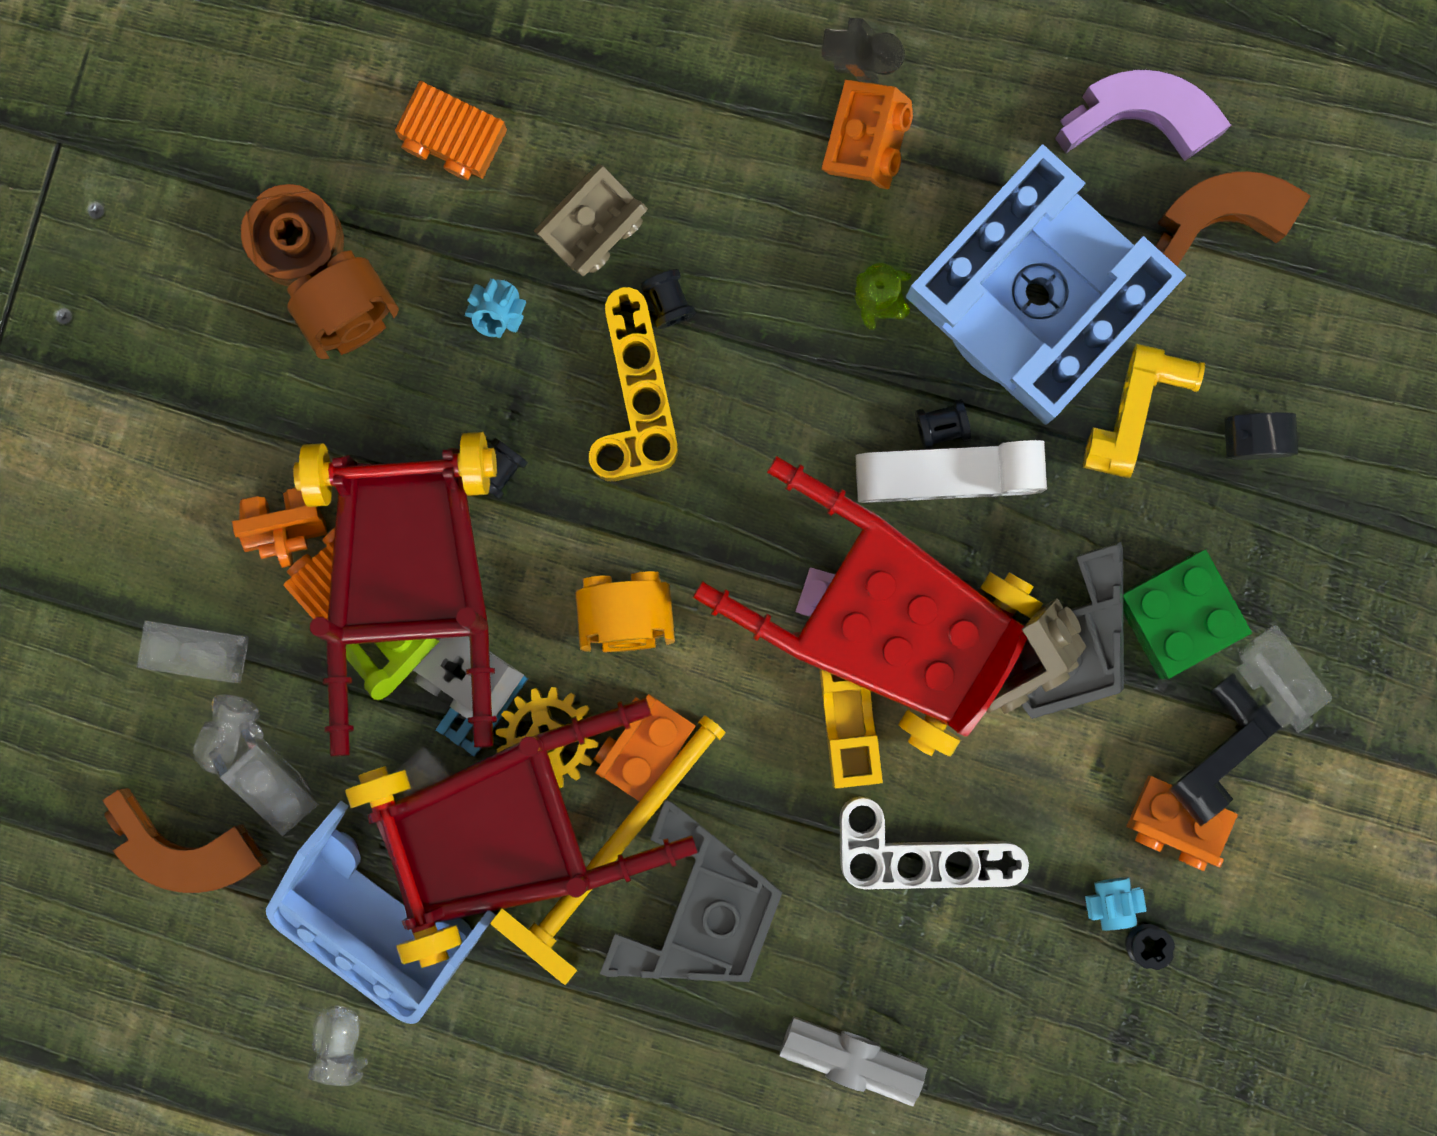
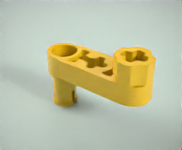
(1118, 450)

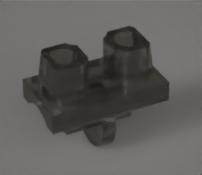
(862, 51)

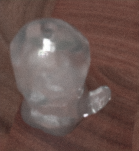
(228, 715)
(334, 1042)

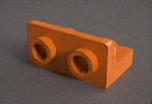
(868, 133)
(644, 749)
(1164, 820)

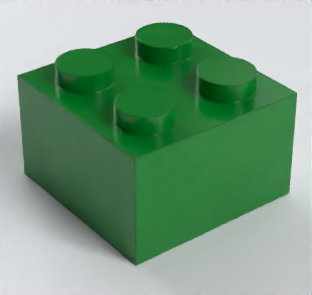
(1183, 615)

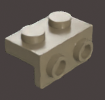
(591, 221)

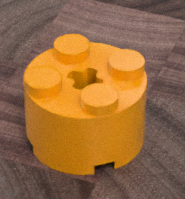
(624, 613)

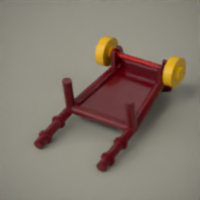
(402, 563)
(493, 836)

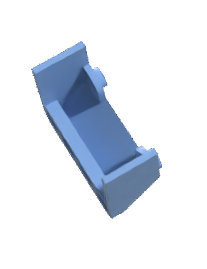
(357, 925)

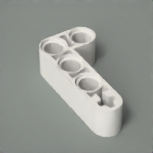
(952, 472)
(932, 854)

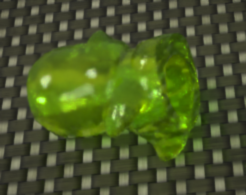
(883, 302)

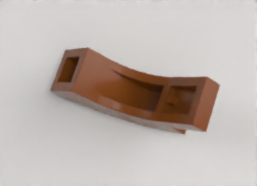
(1240, 197)
(178, 867)

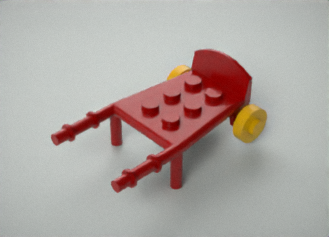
(900, 624)

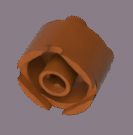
(271, 221)
(340, 305)

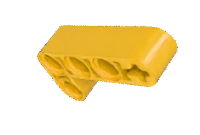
(632, 383)

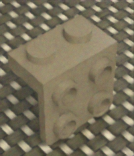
(1058, 645)

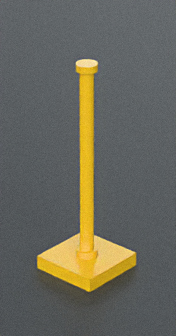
(539, 938)

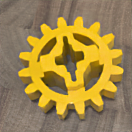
(542, 716)

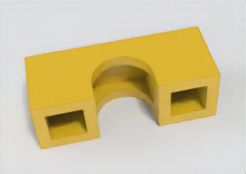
(850, 733)

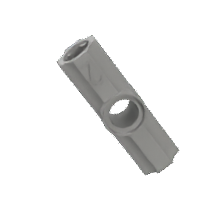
(853, 1061)

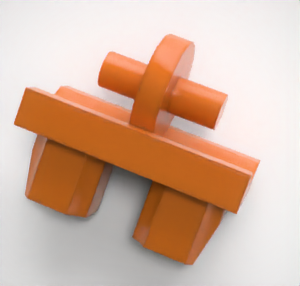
(278, 531)

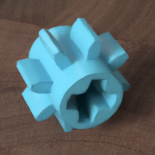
(495, 308)
(1115, 903)

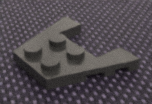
(1101, 624)
(716, 922)

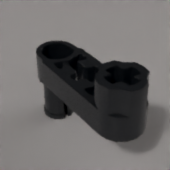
(1200, 787)

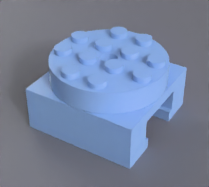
(1053, 238)

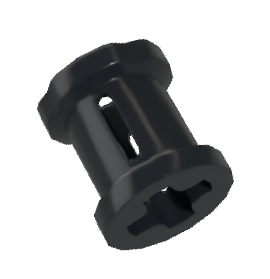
(668, 299)
(957, 429)
(507, 464)
(1164, 946)

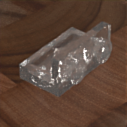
(1285, 676)

